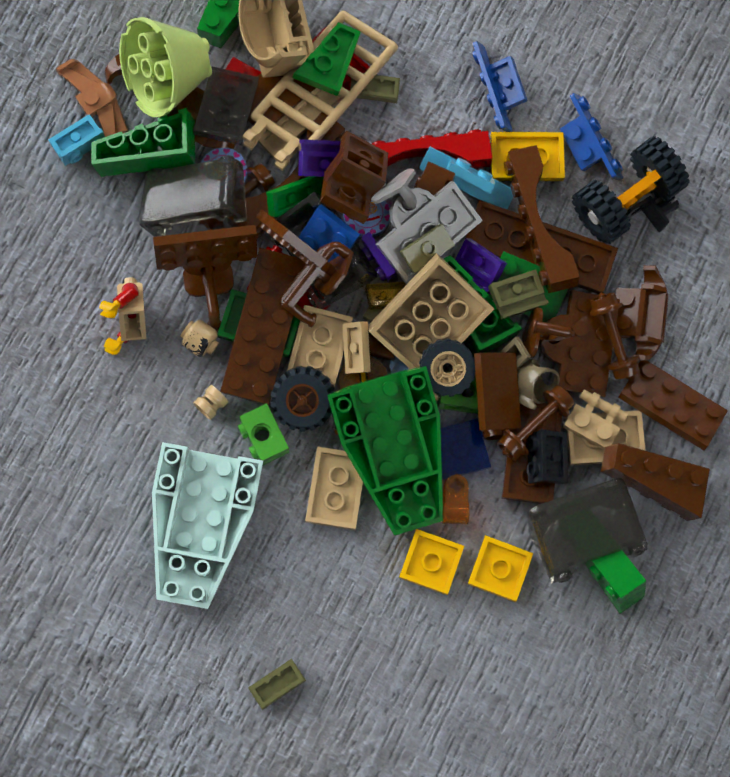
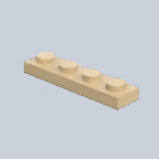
(273, 143)

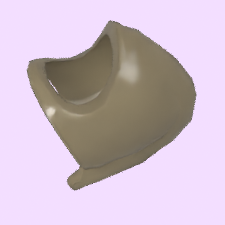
(532, 385)

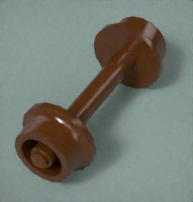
(260, 178)
(624, 366)
(558, 400)

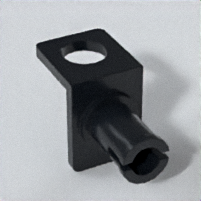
(655, 212)

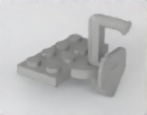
(423, 214)

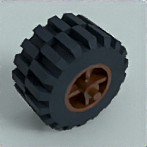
(302, 398)

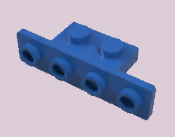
(502, 83)
(587, 142)

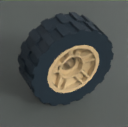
(462, 365)

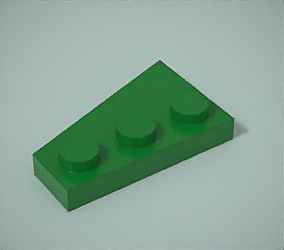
(330, 60)

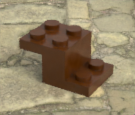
(354, 177)

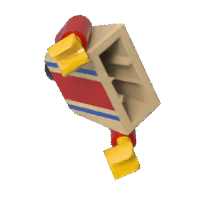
(131, 311)

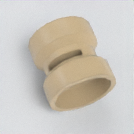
(210, 402)

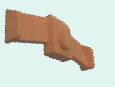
(95, 96)

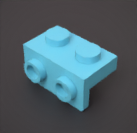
(76, 140)

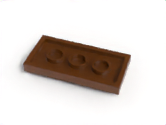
(673, 404)
(515, 474)

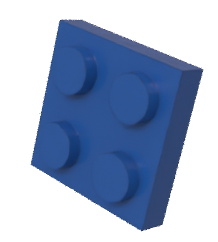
(327, 228)

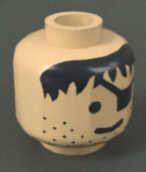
(199, 338)

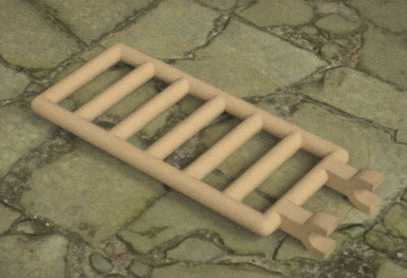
(263, 123)

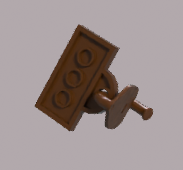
(207, 261)
(327, 274)
(581, 345)

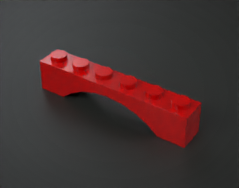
(471, 147)

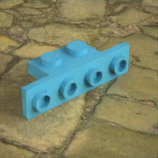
(474, 182)

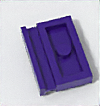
(316, 156)
(480, 264)
(384, 268)

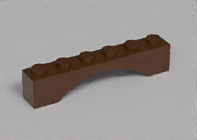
(259, 202)
(556, 263)

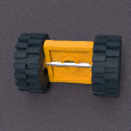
(659, 174)

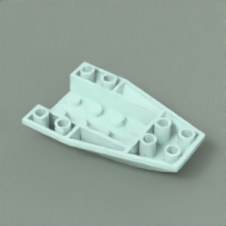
(199, 520)

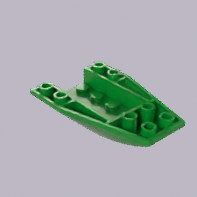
(395, 445)

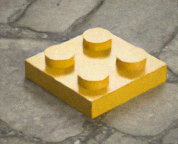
(431, 562)
(500, 568)

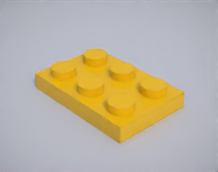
(549, 146)

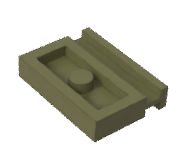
(518, 294)

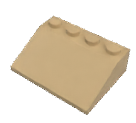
(428, 309)

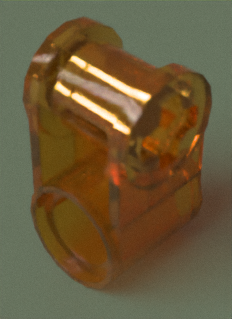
(455, 504)

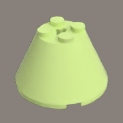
(162, 64)

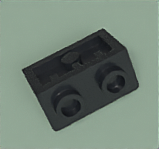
(547, 457)

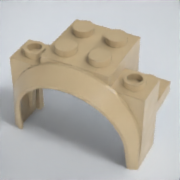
(275, 34)

